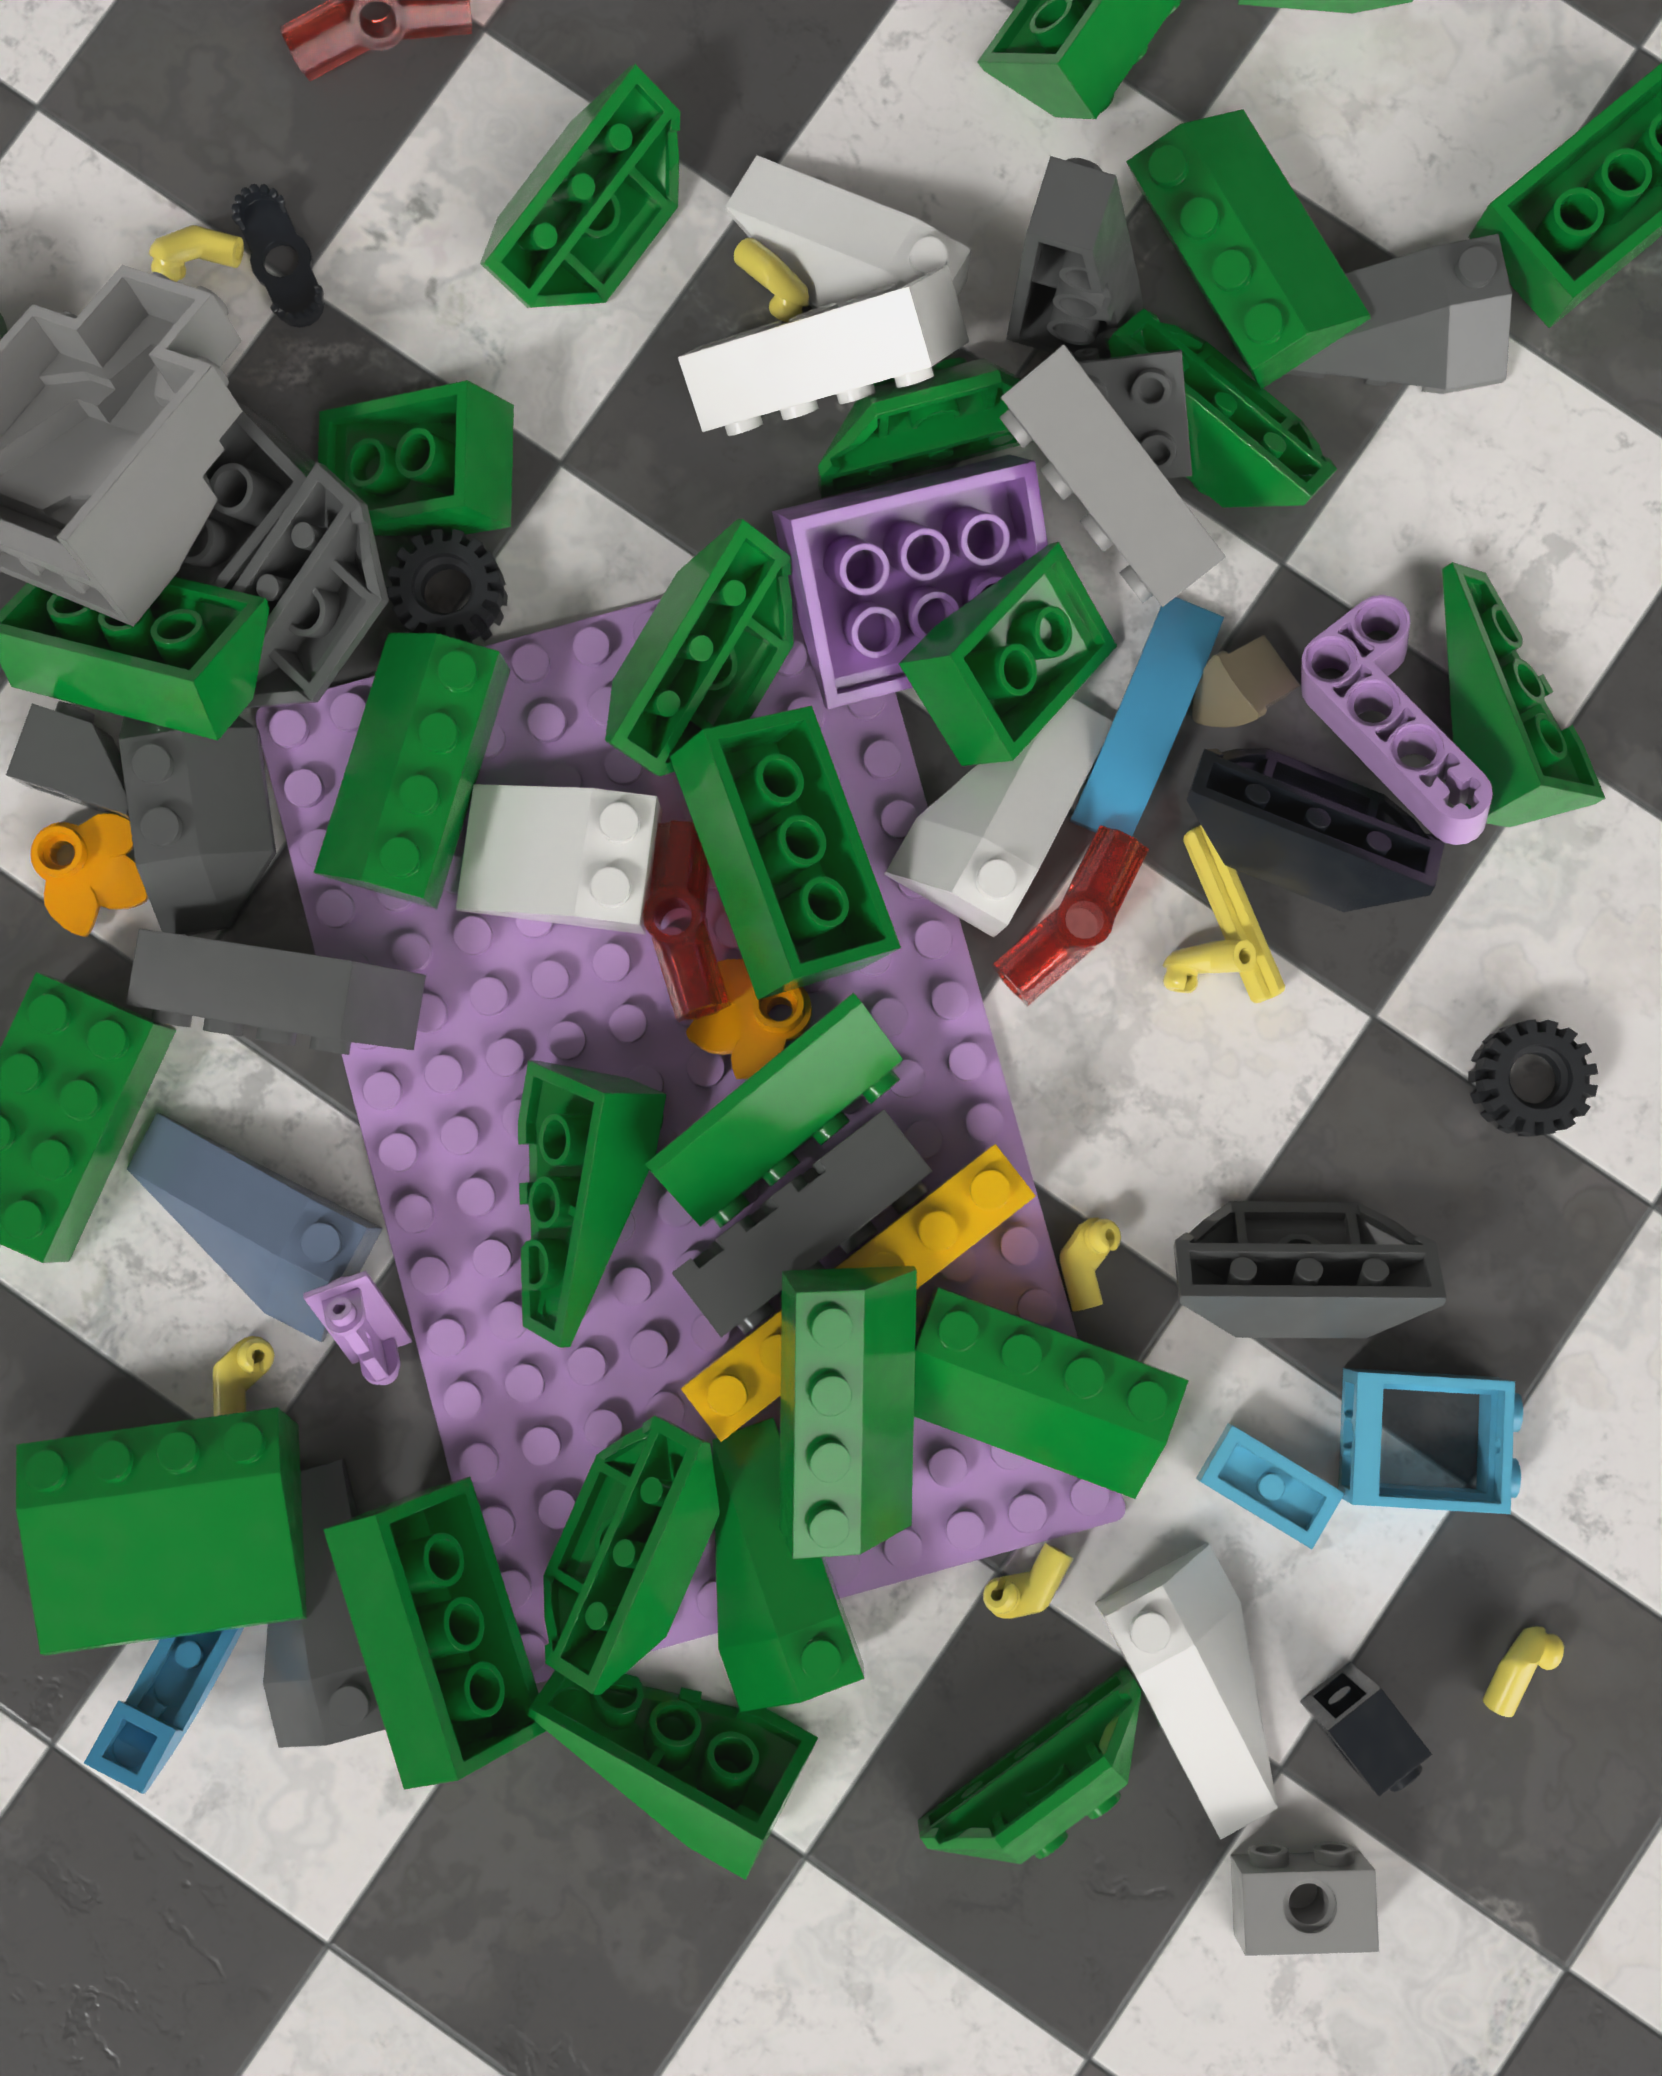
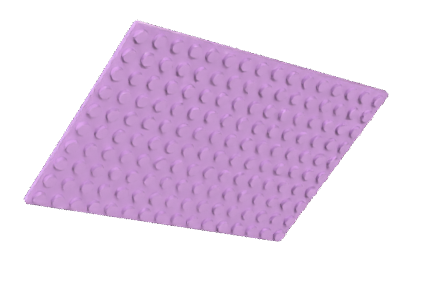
(595, 1000)

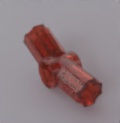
(339, 33)
(1099, 887)
(686, 958)

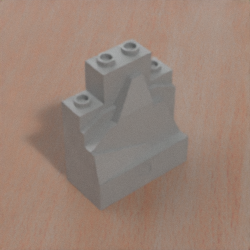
(112, 439)

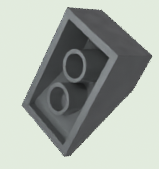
(253, 488)

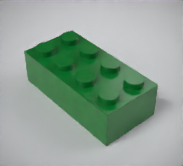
(1584, 205)
(784, 850)
(67, 1102)
(436, 1632)

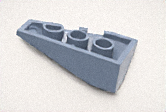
(253, 1221)

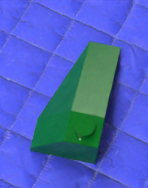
(1503, 712)
(585, 1172)
(775, 1614)
(684, 1760)

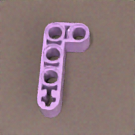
(1406, 729)

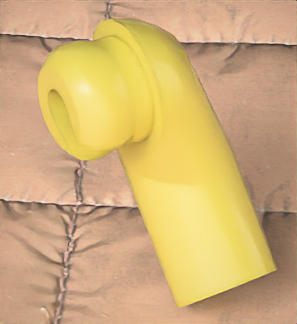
(194, 243)
(774, 275)
(1210, 957)
(1083, 1256)
(238, 1372)
(1028, 1591)
(1517, 1667)

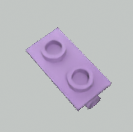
(361, 1325)

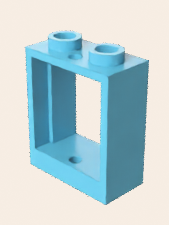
(1361, 1436)

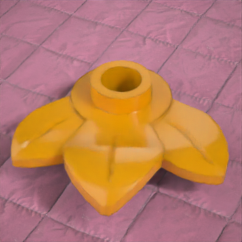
(95, 877)
(746, 1026)

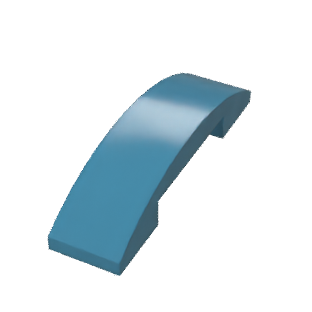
(1148, 717)
(160, 1707)

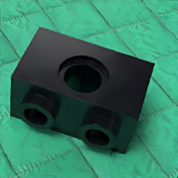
(1367, 1730)

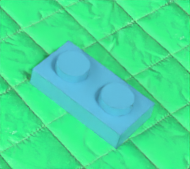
(1270, 1486)

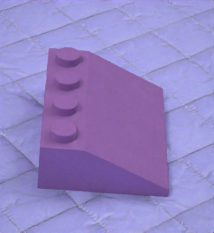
(899, 560)

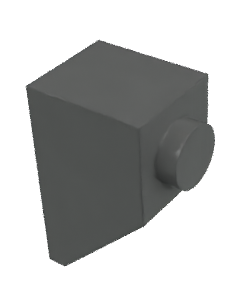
(70, 759)

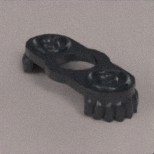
(267, 225)

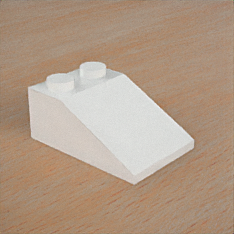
(560, 855)

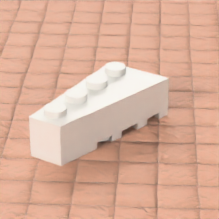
(826, 354)

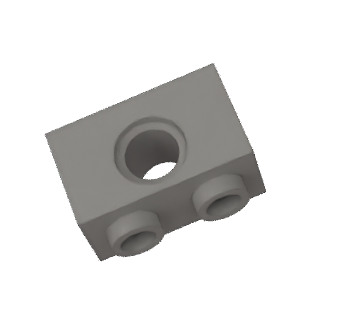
(1336, 1921)

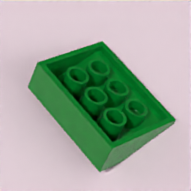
(162, 1530)

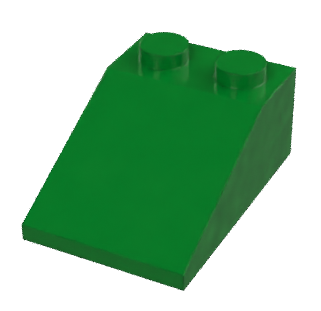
(425, 459)
(1009, 659)

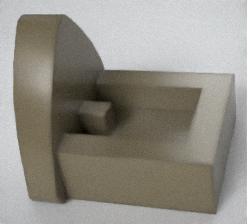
(1241, 685)

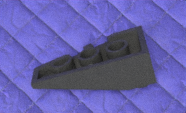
(1433, 321)
(315, 1664)

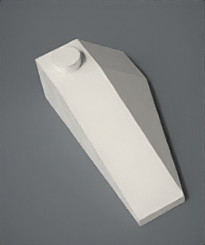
(838, 238)
(996, 824)
(1195, 1668)

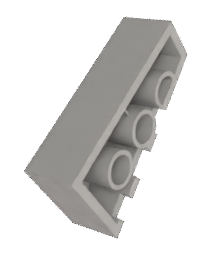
(1111, 476)

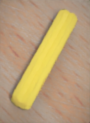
(1234, 914)

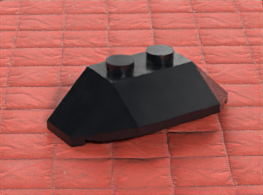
(1311, 830)

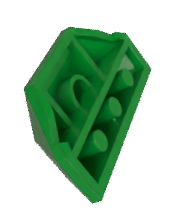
(591, 199)
(920, 426)
(1240, 437)
(704, 648)
(628, 1552)
(1044, 1782)

